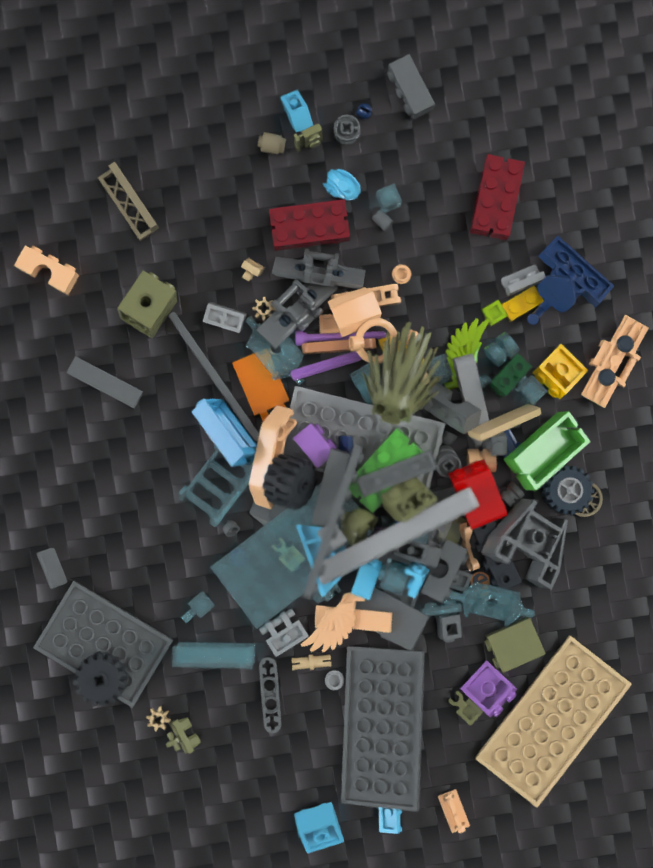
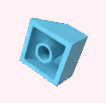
(318, 827)

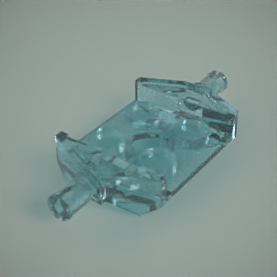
(279, 363)
(506, 607)

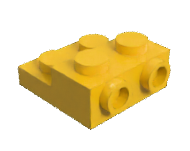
(559, 372)

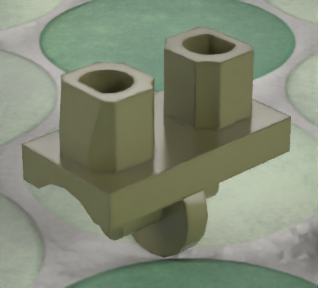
(186, 743)

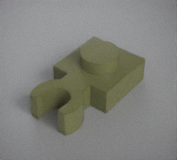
(467, 709)

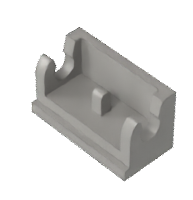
(224, 317)

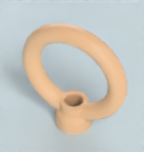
(357, 342)

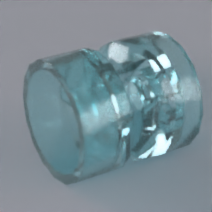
(495, 352)

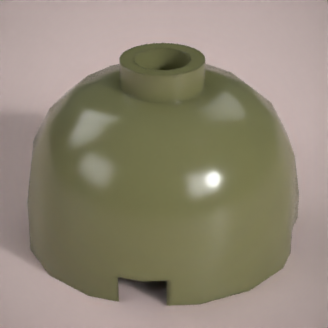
(356, 525)

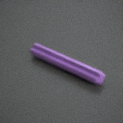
(325, 365)

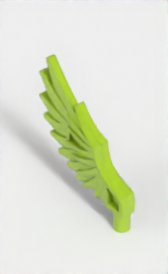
(465, 343)

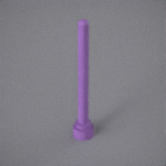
(302, 337)

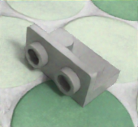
(522, 280)

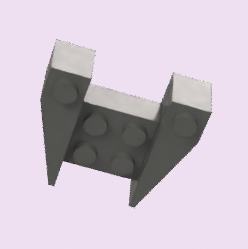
(533, 537)

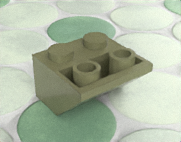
(407, 500)

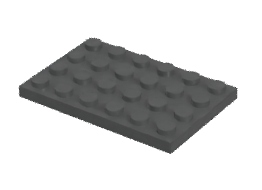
(91, 625)

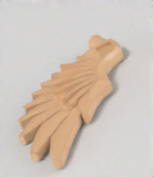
(334, 624)

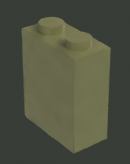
(514, 645)

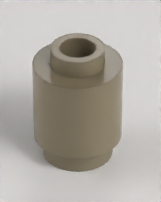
(271, 143)

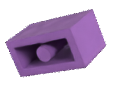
(314, 443)

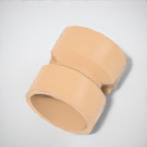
(476, 455)

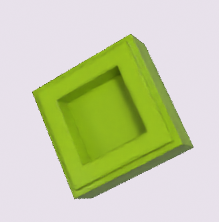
(494, 312)

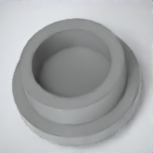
(334, 680)

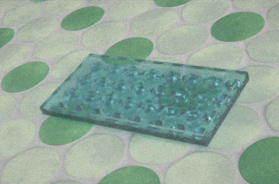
(272, 563)

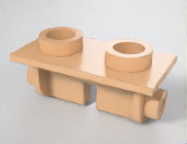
(454, 811)

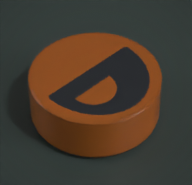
(480, 577)

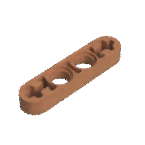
(334, 346)

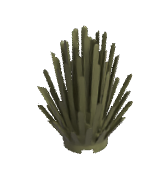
(400, 389)

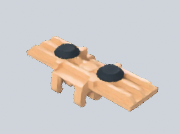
(609, 357)

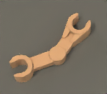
(466, 532)

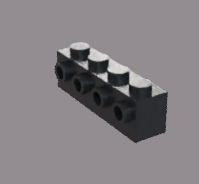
(503, 574)

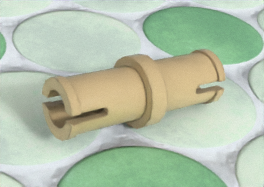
(311, 662)

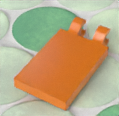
(259, 387)

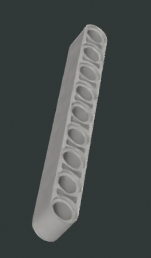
(399, 535)

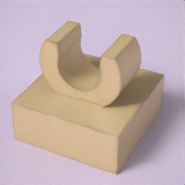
(252, 268)

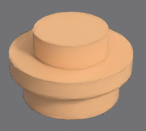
(401, 274)

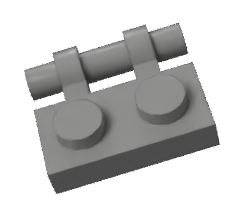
(287, 637)

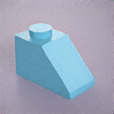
(297, 111)
(366, 579)

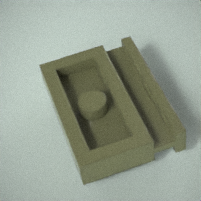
(309, 137)

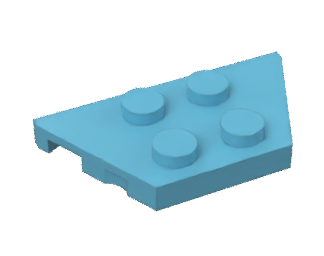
(311, 544)

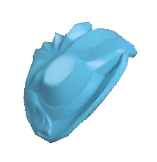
(342, 185)

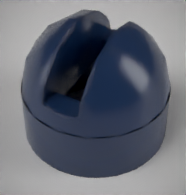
(362, 114)

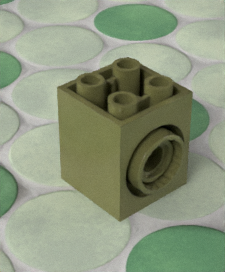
(152, 293)

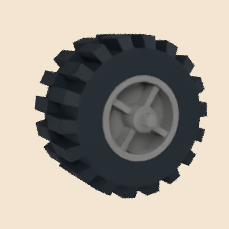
(568, 490)

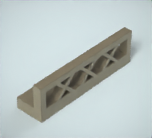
(147, 218)

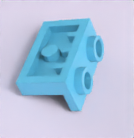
(419, 575)

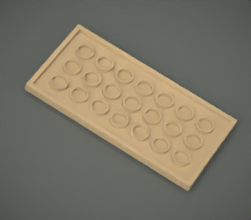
(553, 721)

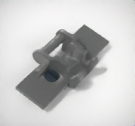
(306, 271)
(299, 316)

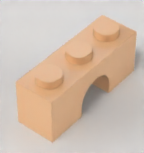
(32, 261)

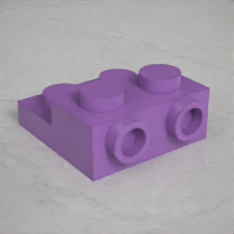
(489, 689)

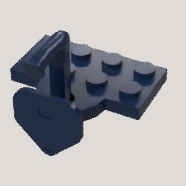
(569, 279)

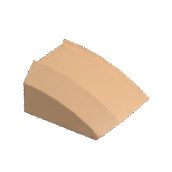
(354, 309)

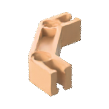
(269, 445)

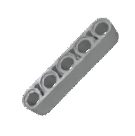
(470, 387)

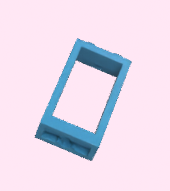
(226, 431)

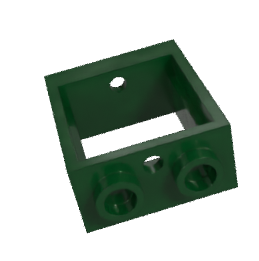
(509, 376)

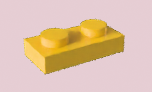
(522, 303)

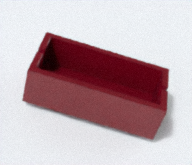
(497, 197)
(309, 225)

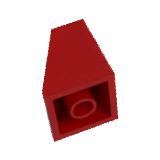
(480, 480)

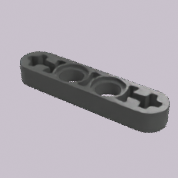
(270, 694)

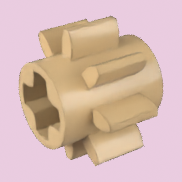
(260, 305)
(157, 713)

